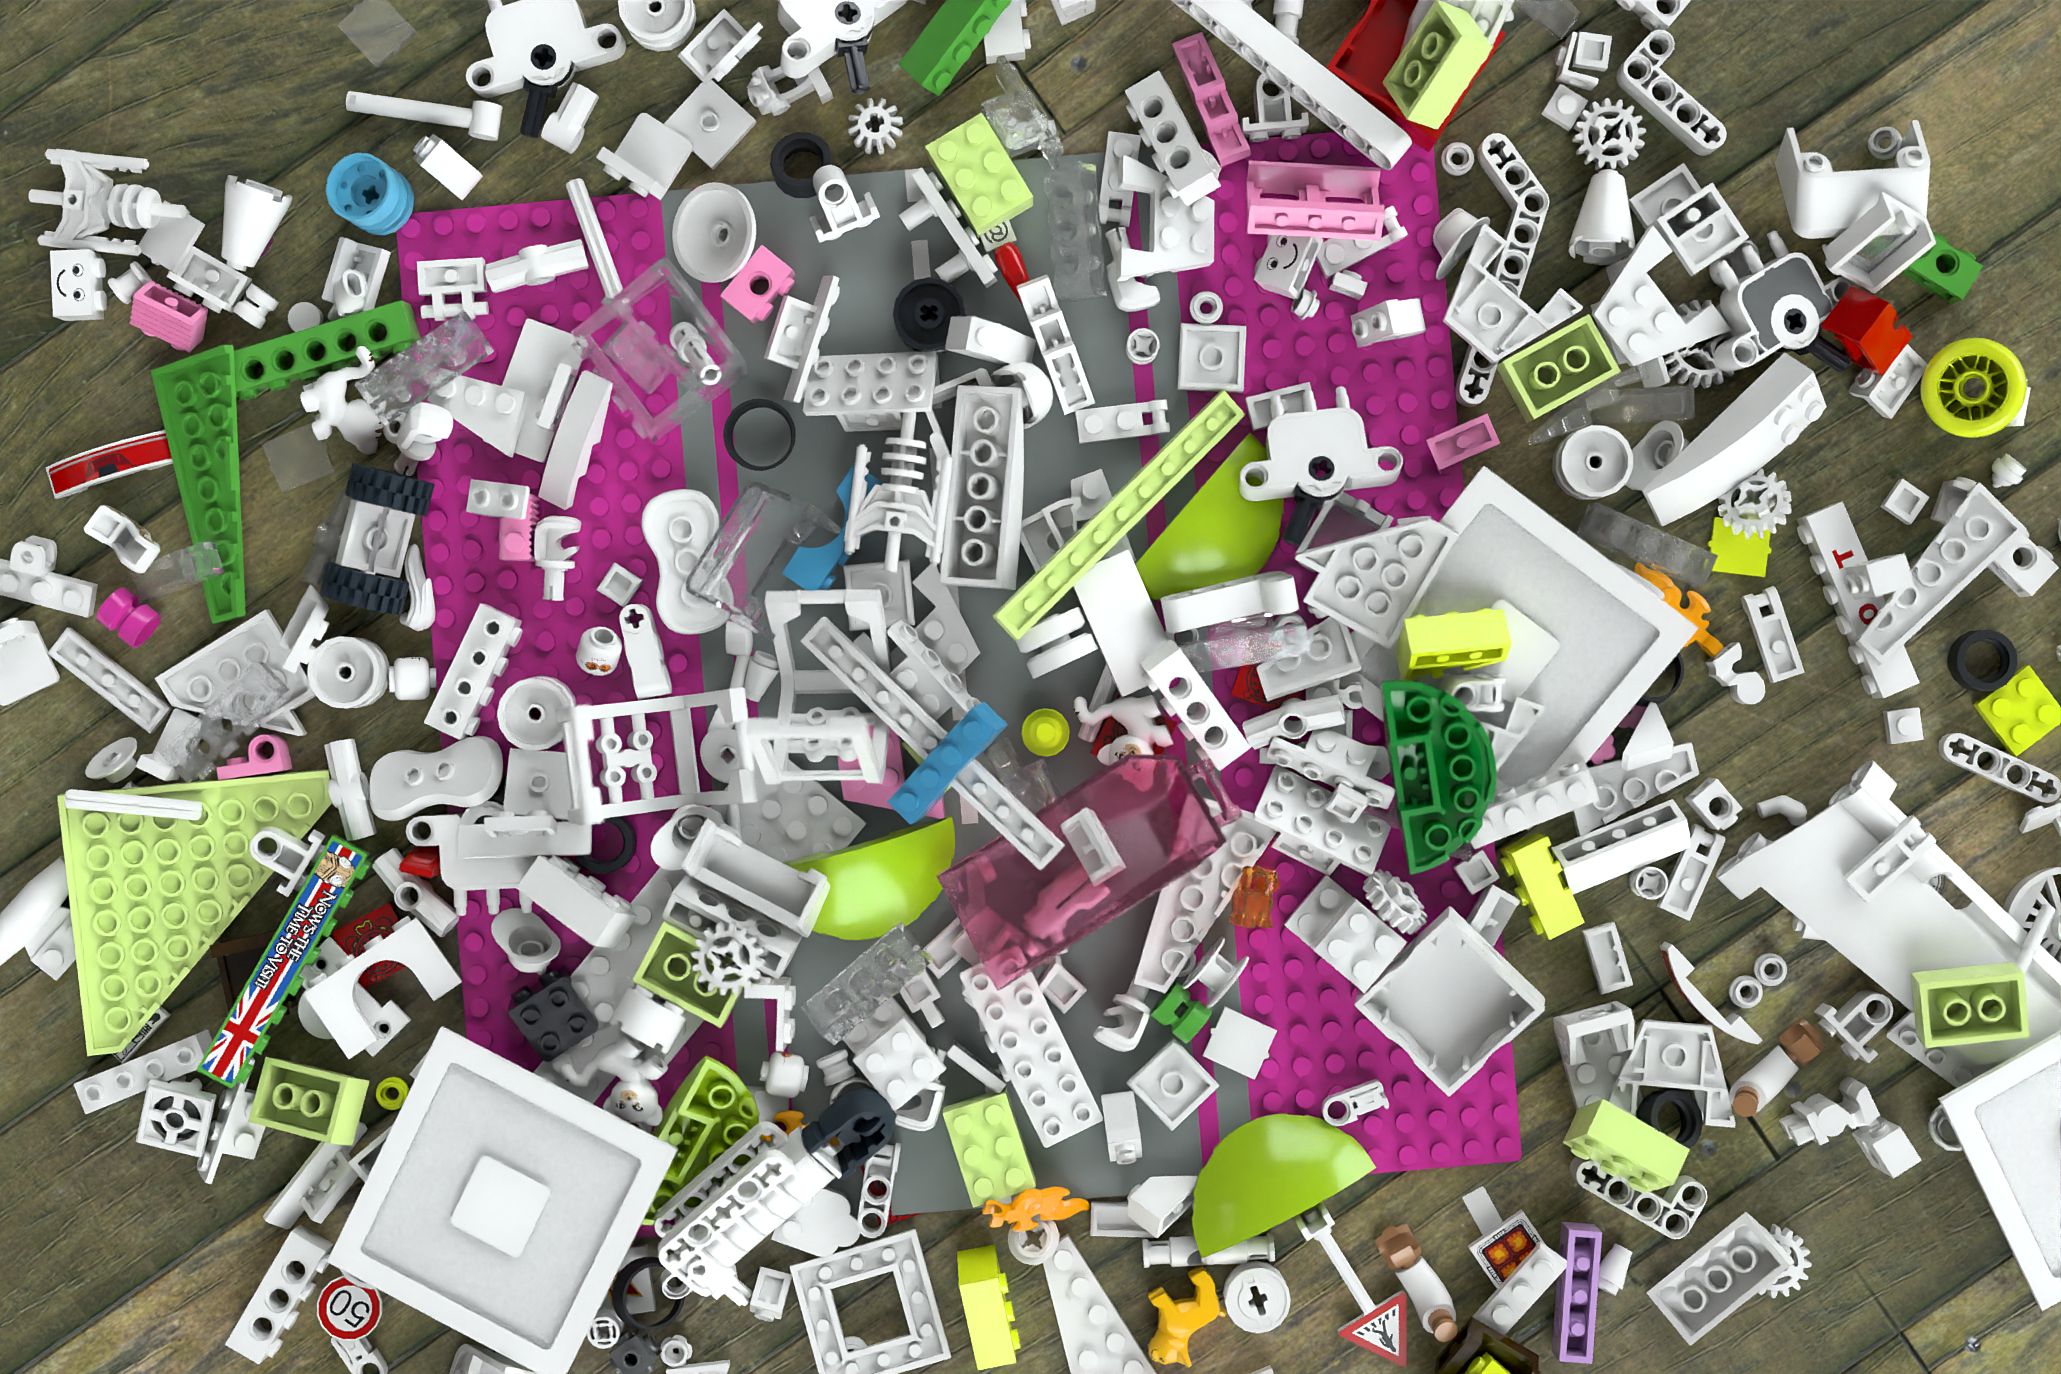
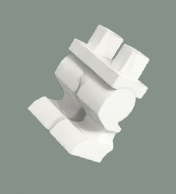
(1823, 1118)

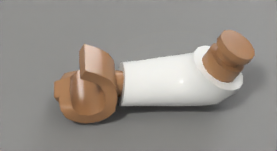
(1772, 1073)
(1422, 1284)

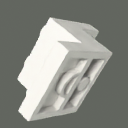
(1689, 218)
(1345, 933)
(894, 1053)

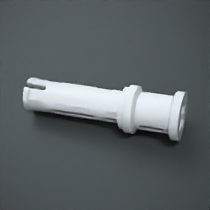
(694, 352)

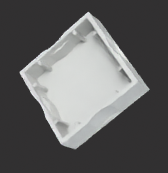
(1450, 1001)

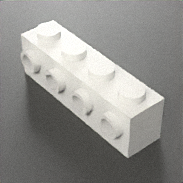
(473, 672)
(1536, 802)
(1623, 846)

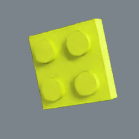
(2020, 711)

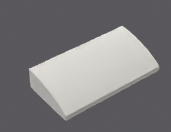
(1120, 618)
(1720, 1277)

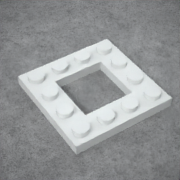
(893, 1253)

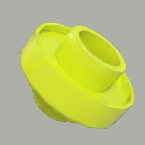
(1045, 732)

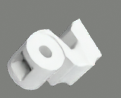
(1744, 686)

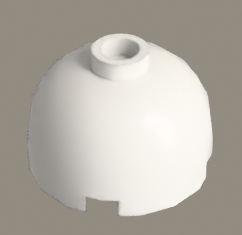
(1035, 386)

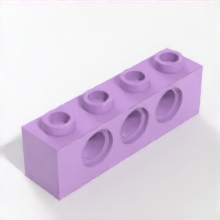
(1577, 1293)

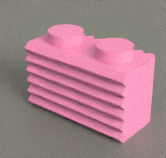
(169, 316)
(518, 535)

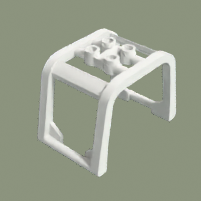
(578, 729)
(823, 730)

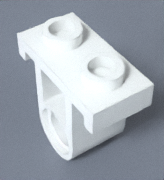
(1273, 115)
(446, 165)
(839, 205)
(1388, 322)
(290, 858)
(1854, 1025)
(1122, 1127)

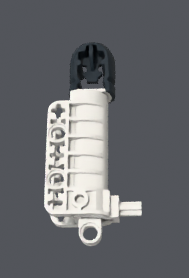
(763, 1192)

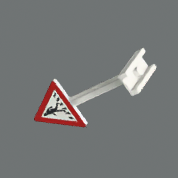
(1380, 1326)

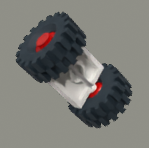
(376, 539)

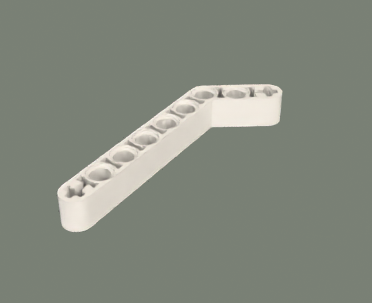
(1514, 250)

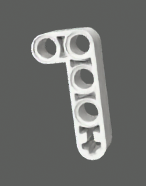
(1675, 96)
(1230, 600)
(1659, 1208)

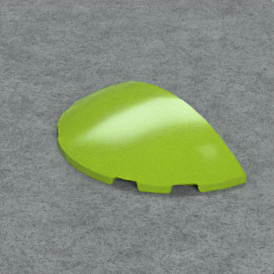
(1216, 533)
(881, 879)
(702, 1122)
(1270, 1175)

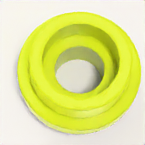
(383, 1096)

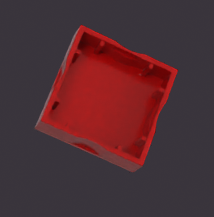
(1370, 54)

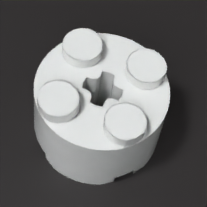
(649, 1018)

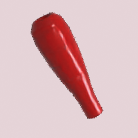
(1011, 266)

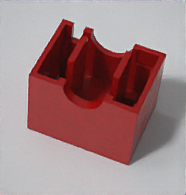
(1867, 330)

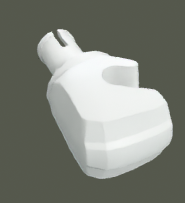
(1128, 294)
(419, 432)
(550, 553)
(1132, 1019)
(926, 1113)

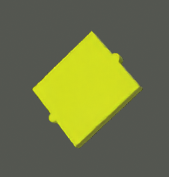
(1736, 552)

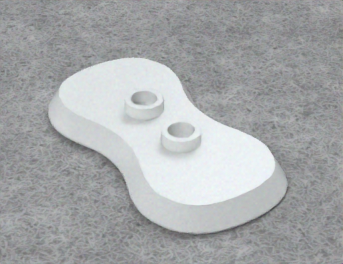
(678, 531)
(455, 776)

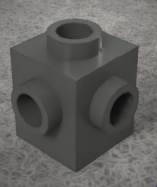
(638, 1343)

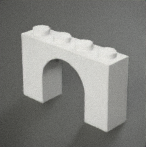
(335, 997)

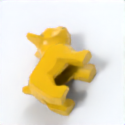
(1183, 1317)

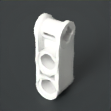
(644, 653)
(882, 1169)

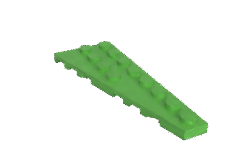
(202, 436)

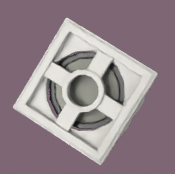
(178, 1113)

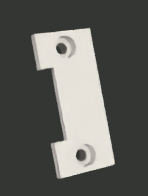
(369, 1007)

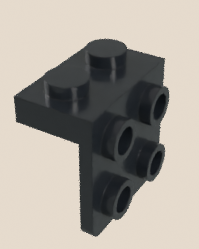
(551, 1014)

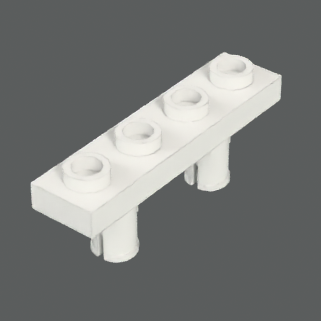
(934, 204)

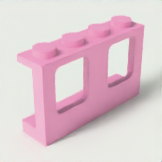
(1311, 213)

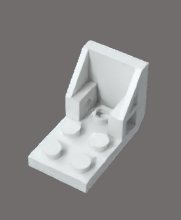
(1594, 1049)

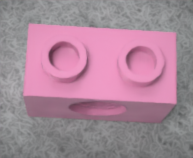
(760, 266)

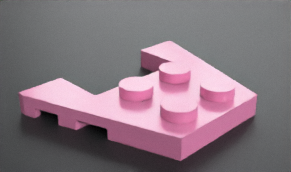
(879, 793)

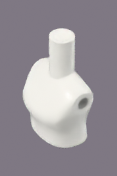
(348, 295)

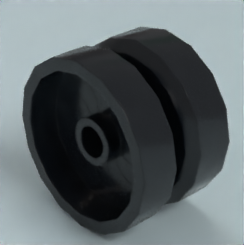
(916, 301)

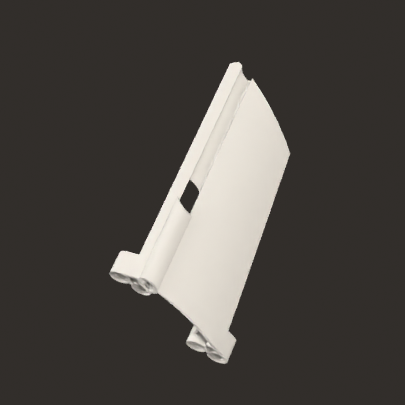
(1905, 924)

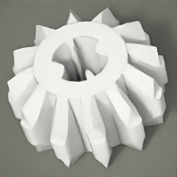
(865, 120)

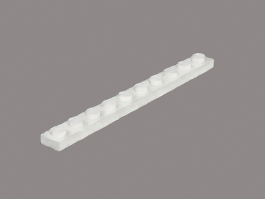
(924, 735)

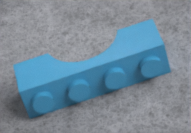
(814, 566)
(946, 762)

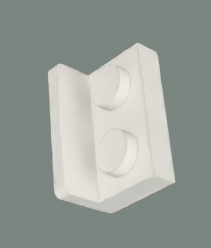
(1889, 391)

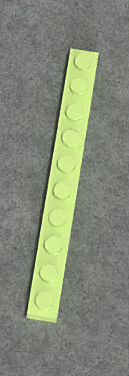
(1118, 515)

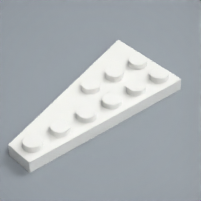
(1196, 900)

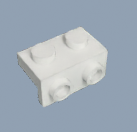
(360, 257)
(211, 279)

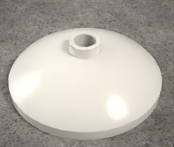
(702, 230)

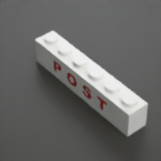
(1834, 548)

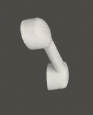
(738, 643)

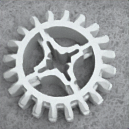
(1704, 355)

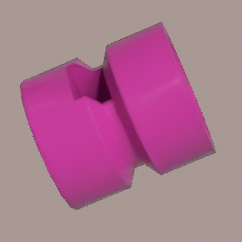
(132, 621)

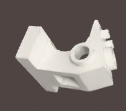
(767, 98)

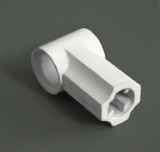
(566, 125)

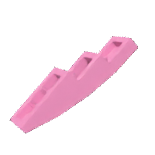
(1211, 99)

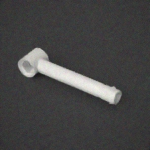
(481, 120)

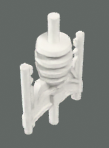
(93, 202)
(898, 505)

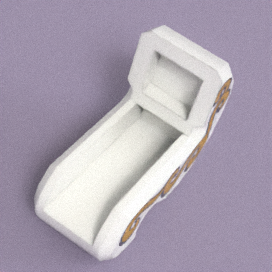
(124, 536)

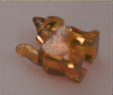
(1254, 905)

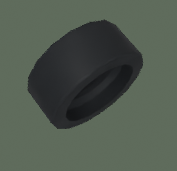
(791, 145)
(2007, 666)
(621, 860)
(1687, 1107)

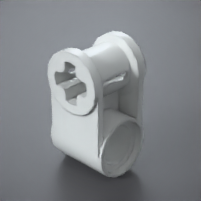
(1479, 692)

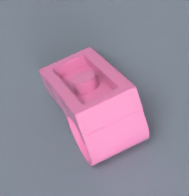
(1463, 442)
(258, 762)

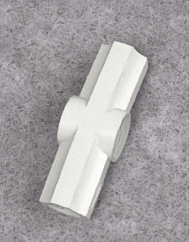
(536, 265)
(1313, 715)
(349, 789)
(429, 908)

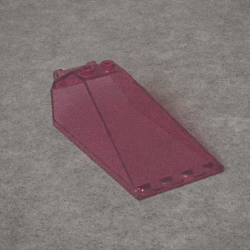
(1030, 915)

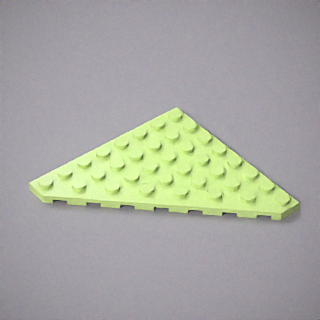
(165, 888)

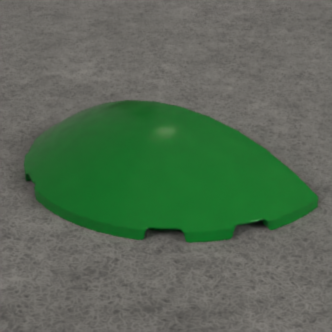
(1439, 770)

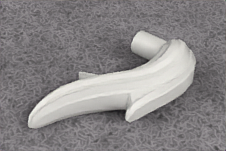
(422, 607)

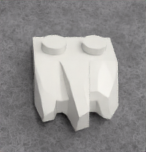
(1051, 529)
(303, 628)

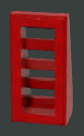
(422, 861)

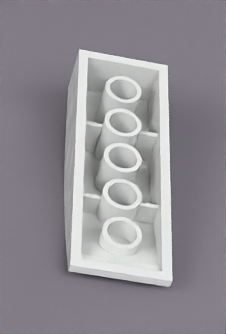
(1738, 440)
(985, 489)

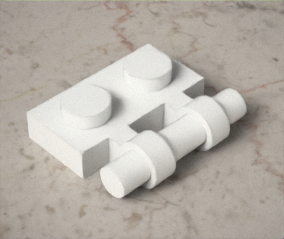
(452, 277)

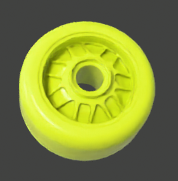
(1945, 384)

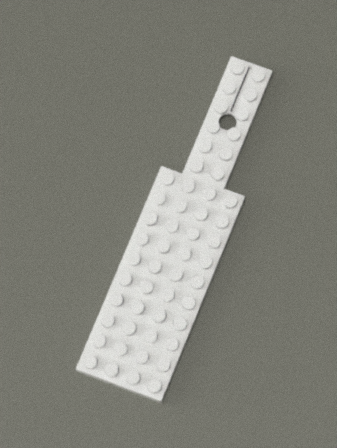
(785, 824)

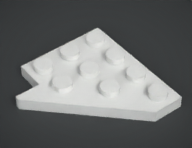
(1377, 576)
(210, 671)

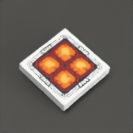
(1505, 1247)

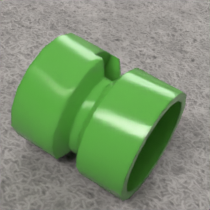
(1189, 1020)

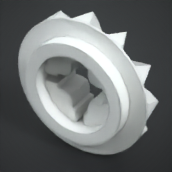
(1032, 1254)

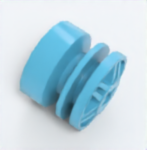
(356, 186)

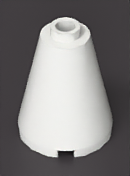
(249, 220)
(1604, 222)

